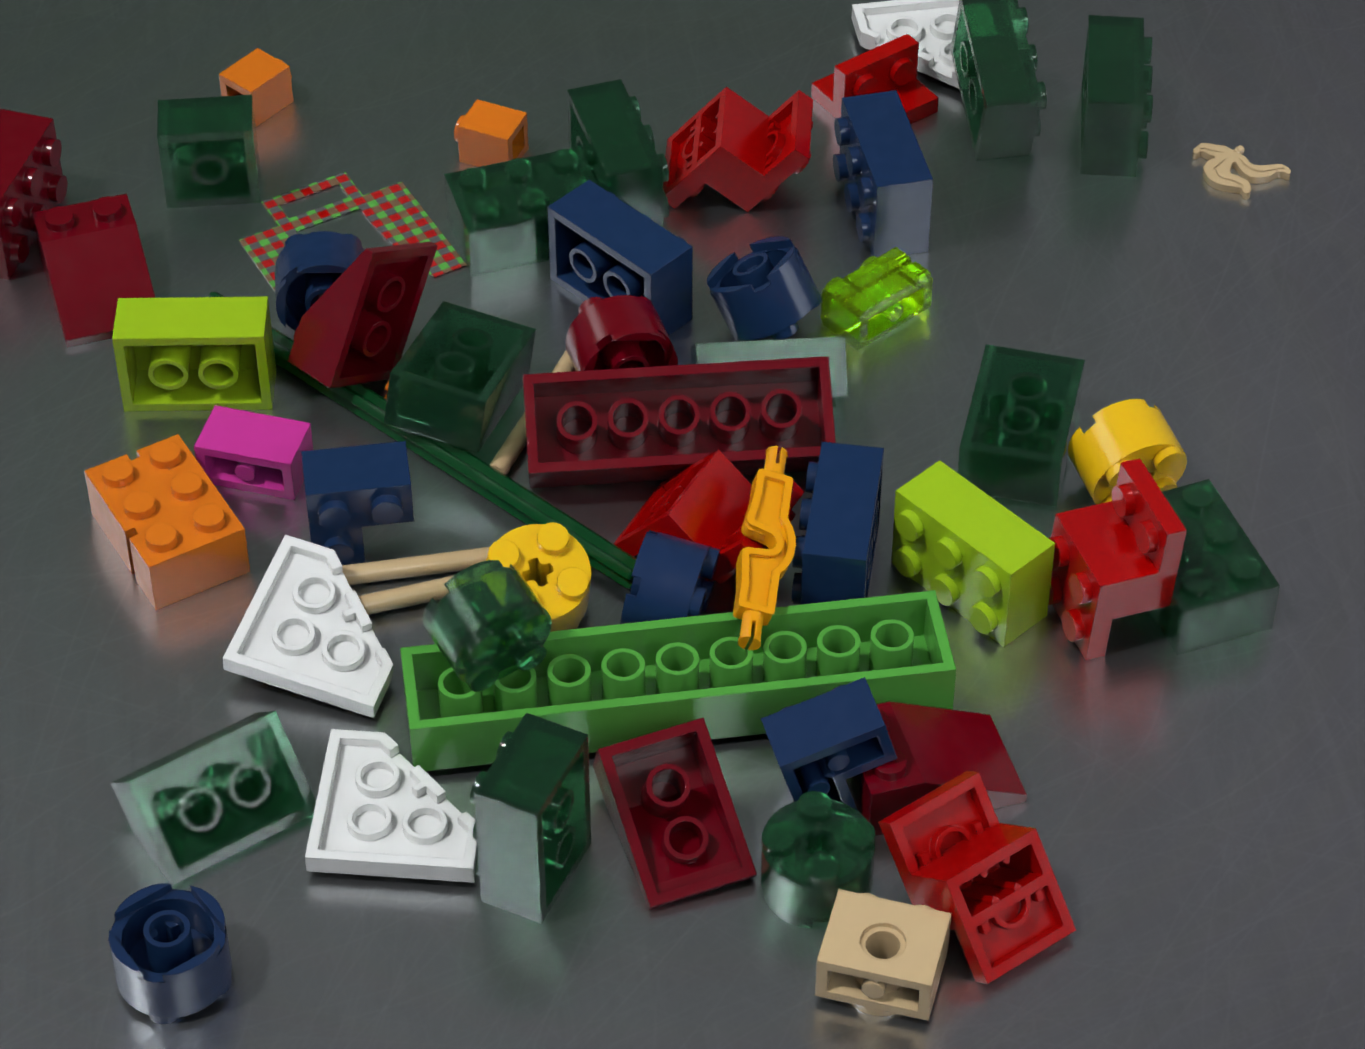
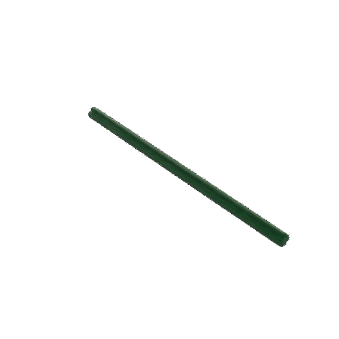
(467, 469)

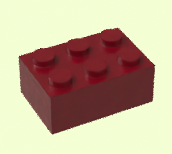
(28, 182)

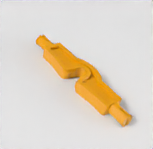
(759, 568)

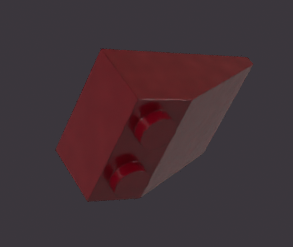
(89, 262)
(364, 317)
(931, 750)
(673, 813)

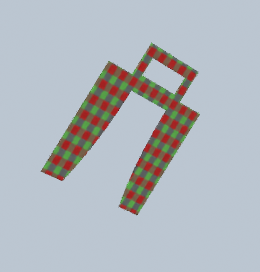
(389, 210)

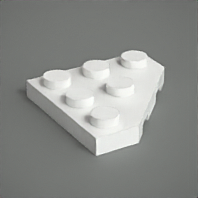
(925, 20)
(311, 633)
(385, 816)

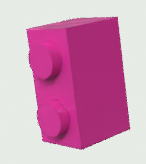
(254, 451)

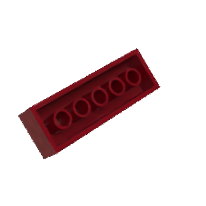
(668, 417)

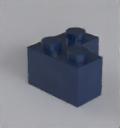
(355, 490)
(829, 741)

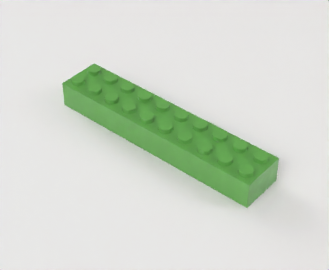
(677, 670)

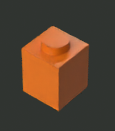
(263, 78)
(491, 134)

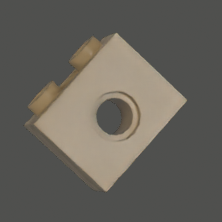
(882, 955)

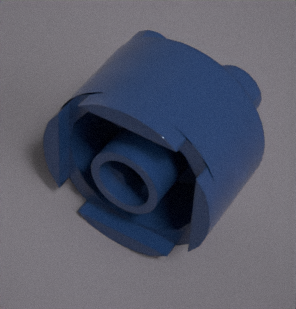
(308, 269)
(764, 290)
(670, 579)
(170, 951)

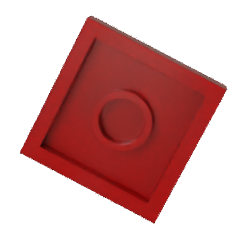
(875, 71)

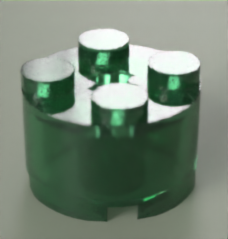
(488, 624)
(811, 854)

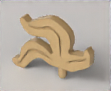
(1221, 162)

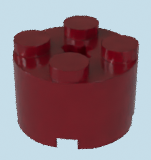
(618, 335)

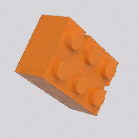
(167, 521)

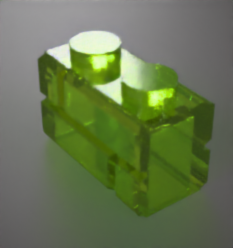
(876, 298)

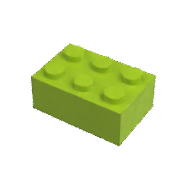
(194, 353)
(972, 553)

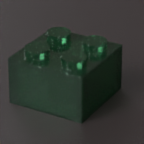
(209, 151)

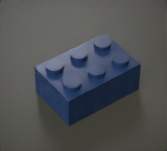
(883, 173)
(614, 250)
(838, 524)

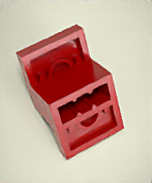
(739, 149)
(702, 506)
(1114, 559)
(981, 872)

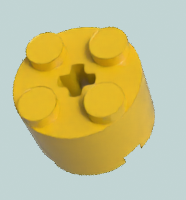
(1123, 434)
(555, 562)

